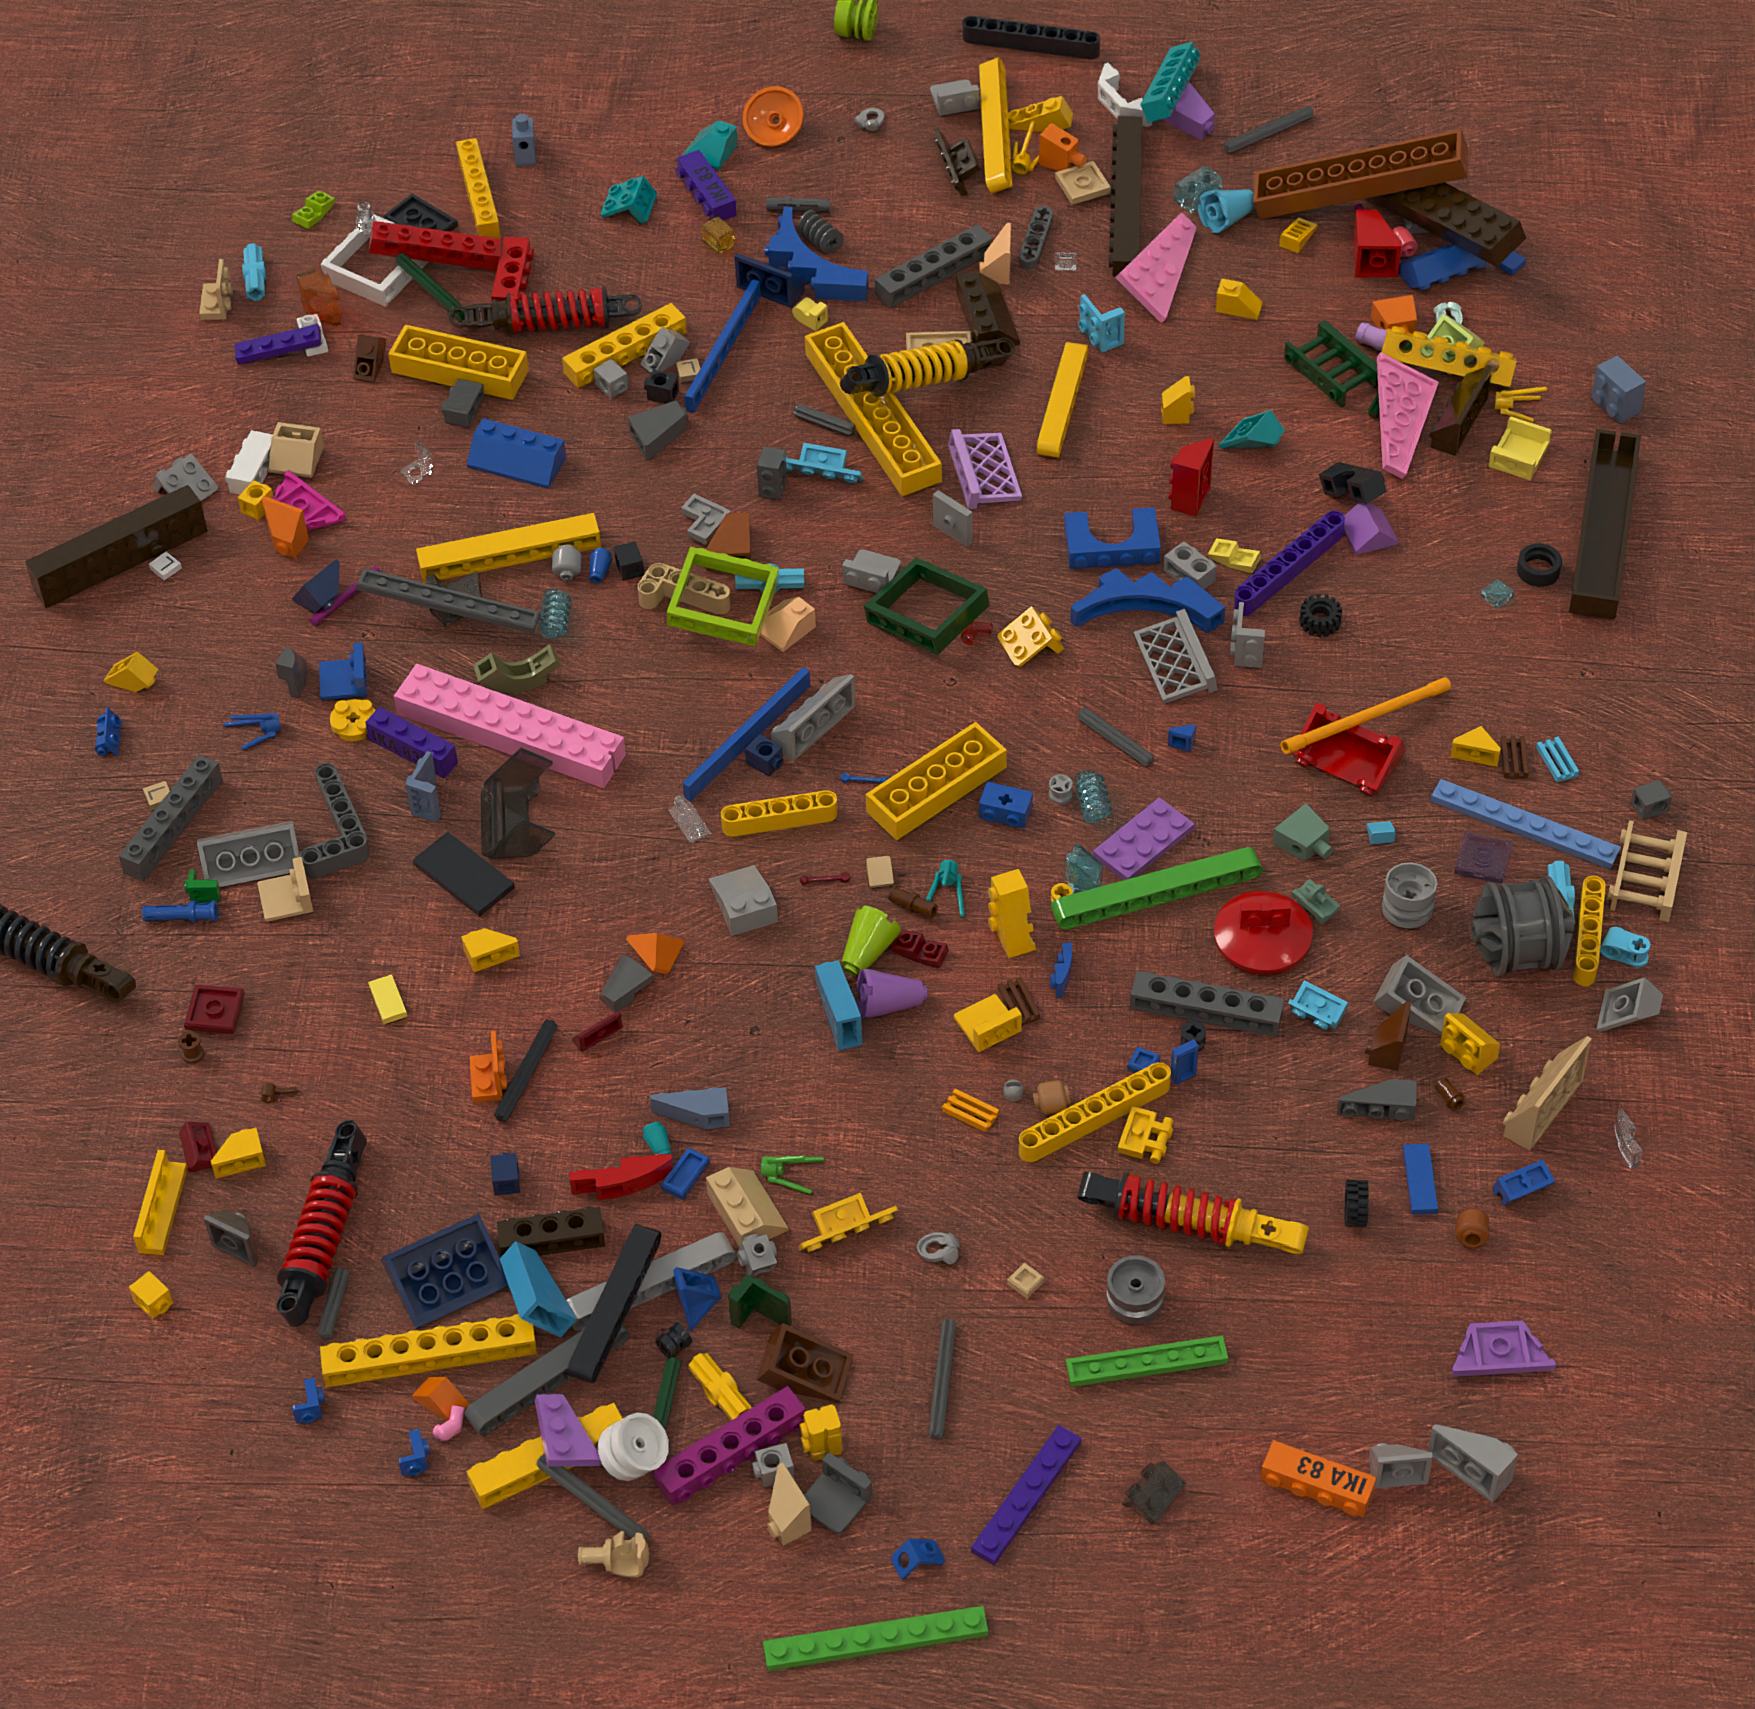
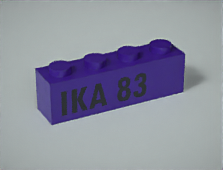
(705, 186)
(410, 741)

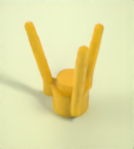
(1021, 162)
(1505, 400)

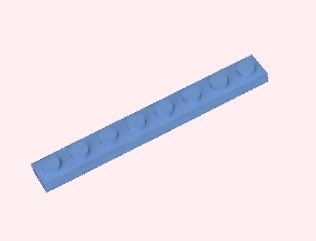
(1526, 824)

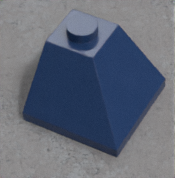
(320, 590)

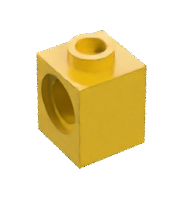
(251, 499)
(151, 1295)

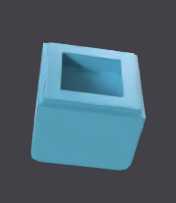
(1381, 832)

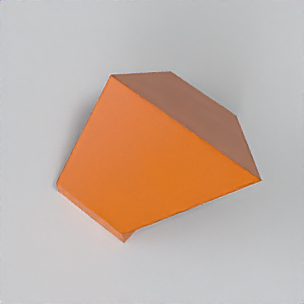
(656, 950)

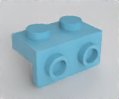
(1318, 1005)

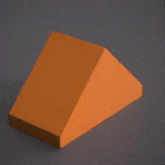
(439, 1396)

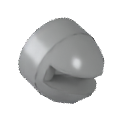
(1013, 1090)

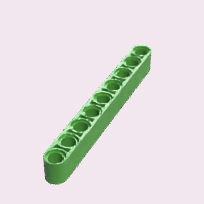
(1156, 888)

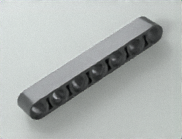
(521, 1389)

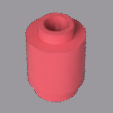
(1408, 243)

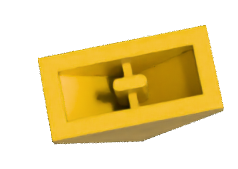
(1476, 747)

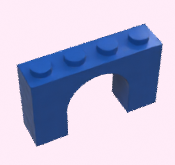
(1088, 552)

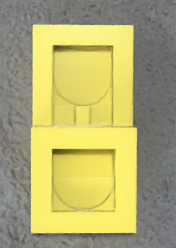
(1229, 554)

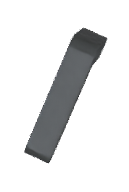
(352, 843)

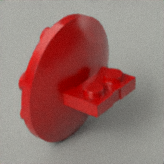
(1263, 932)

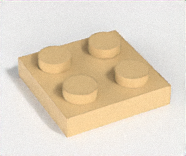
(1082, 183)

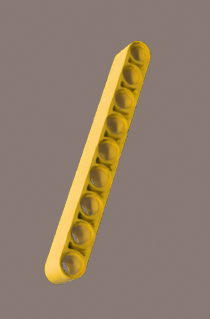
(995, 125)

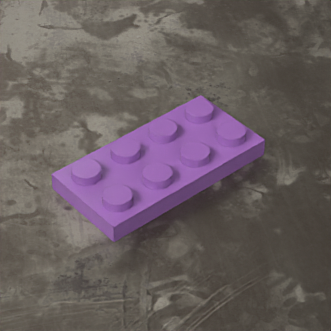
(1143, 840)

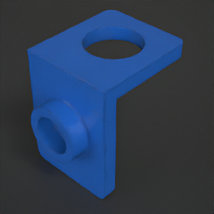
(919, 1552)

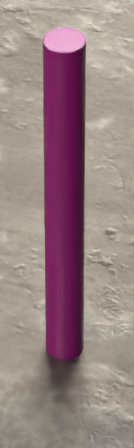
(339, 600)

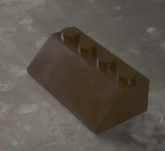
(984, 308)
(1461, 411)

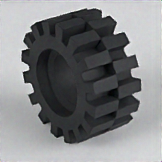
(1324, 606)
(1356, 1203)

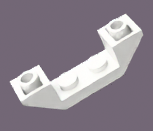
(1107, 95)

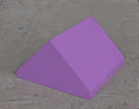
(1368, 529)

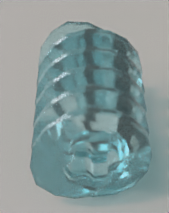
(554, 613)
(1092, 796)

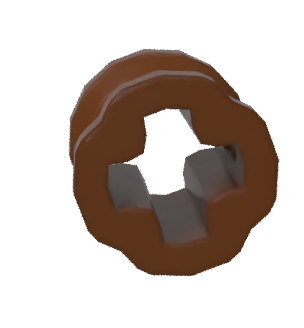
(191, 1049)

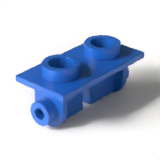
(108, 733)

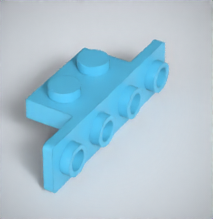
(824, 461)

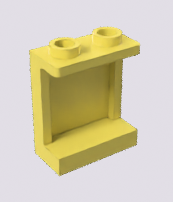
(1520, 448)

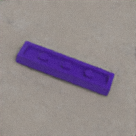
(278, 344)

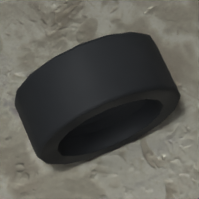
(1541, 552)

